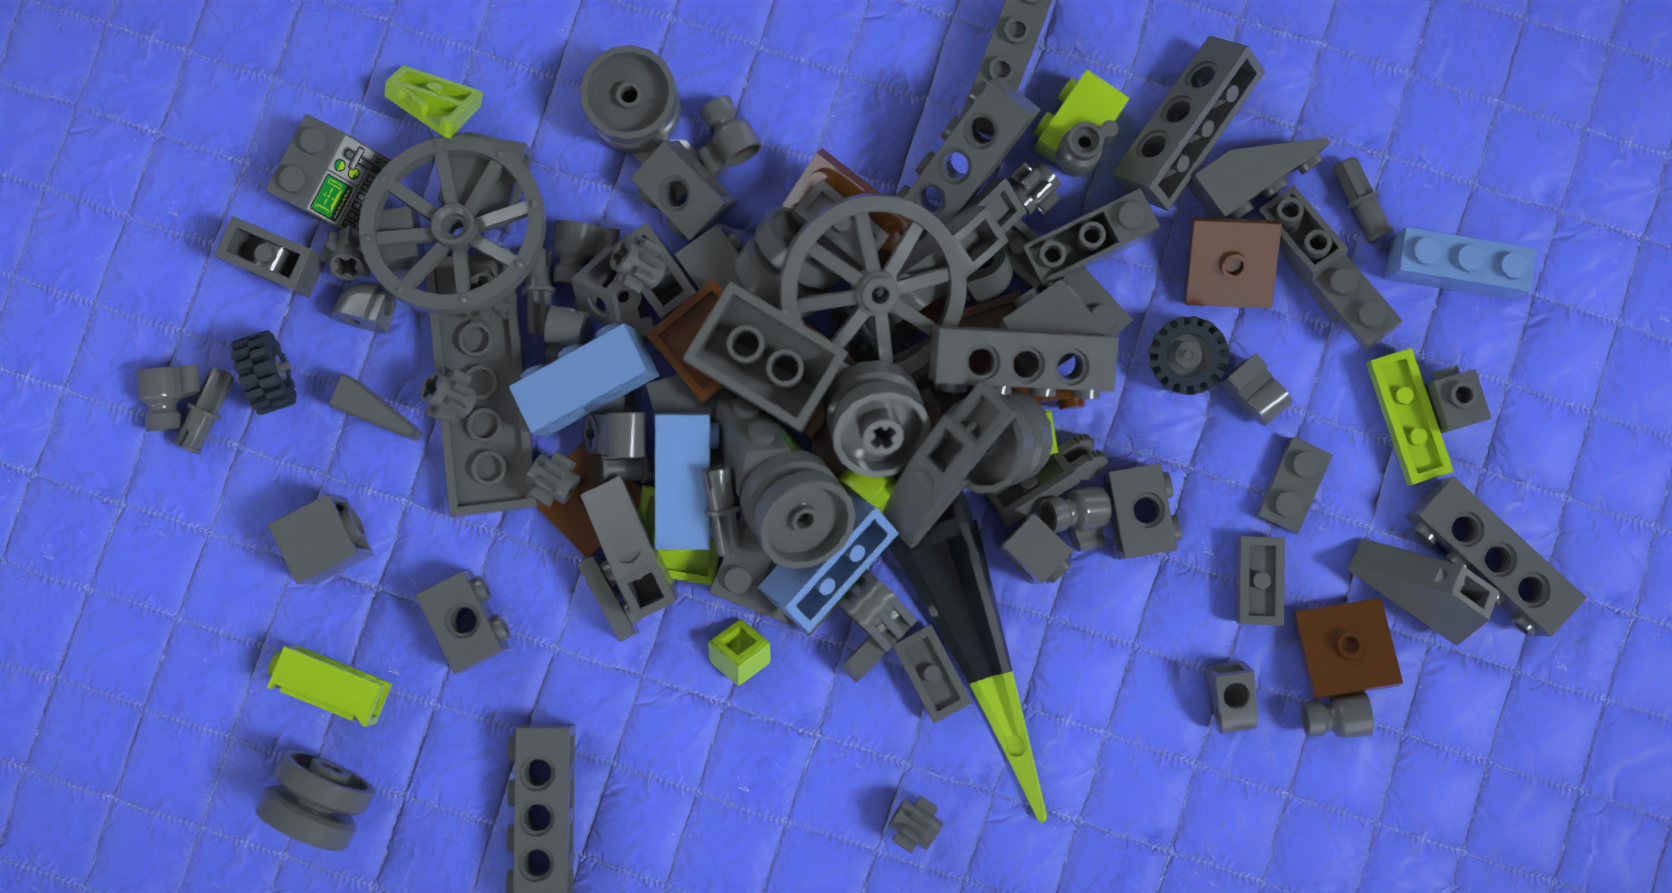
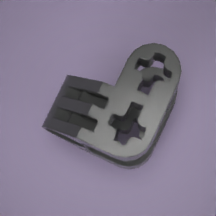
(878, 614)

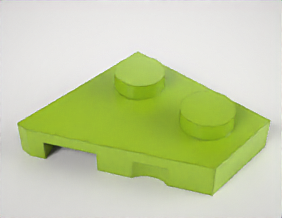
(432, 99)

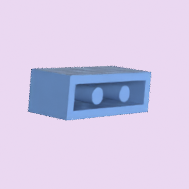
(1460, 263)
(583, 379)
(681, 453)
(811, 592)

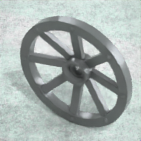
(447, 220)
(873, 276)

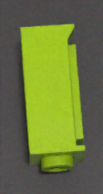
(328, 684)

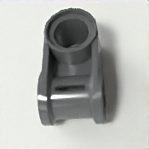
(616, 434)

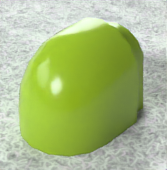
(873, 490)

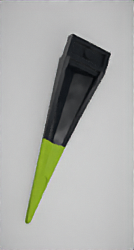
(957, 590)

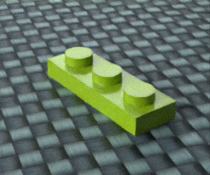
(1409, 417)

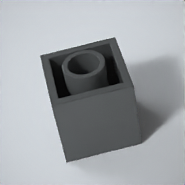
(321, 539)

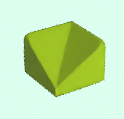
(739, 652)

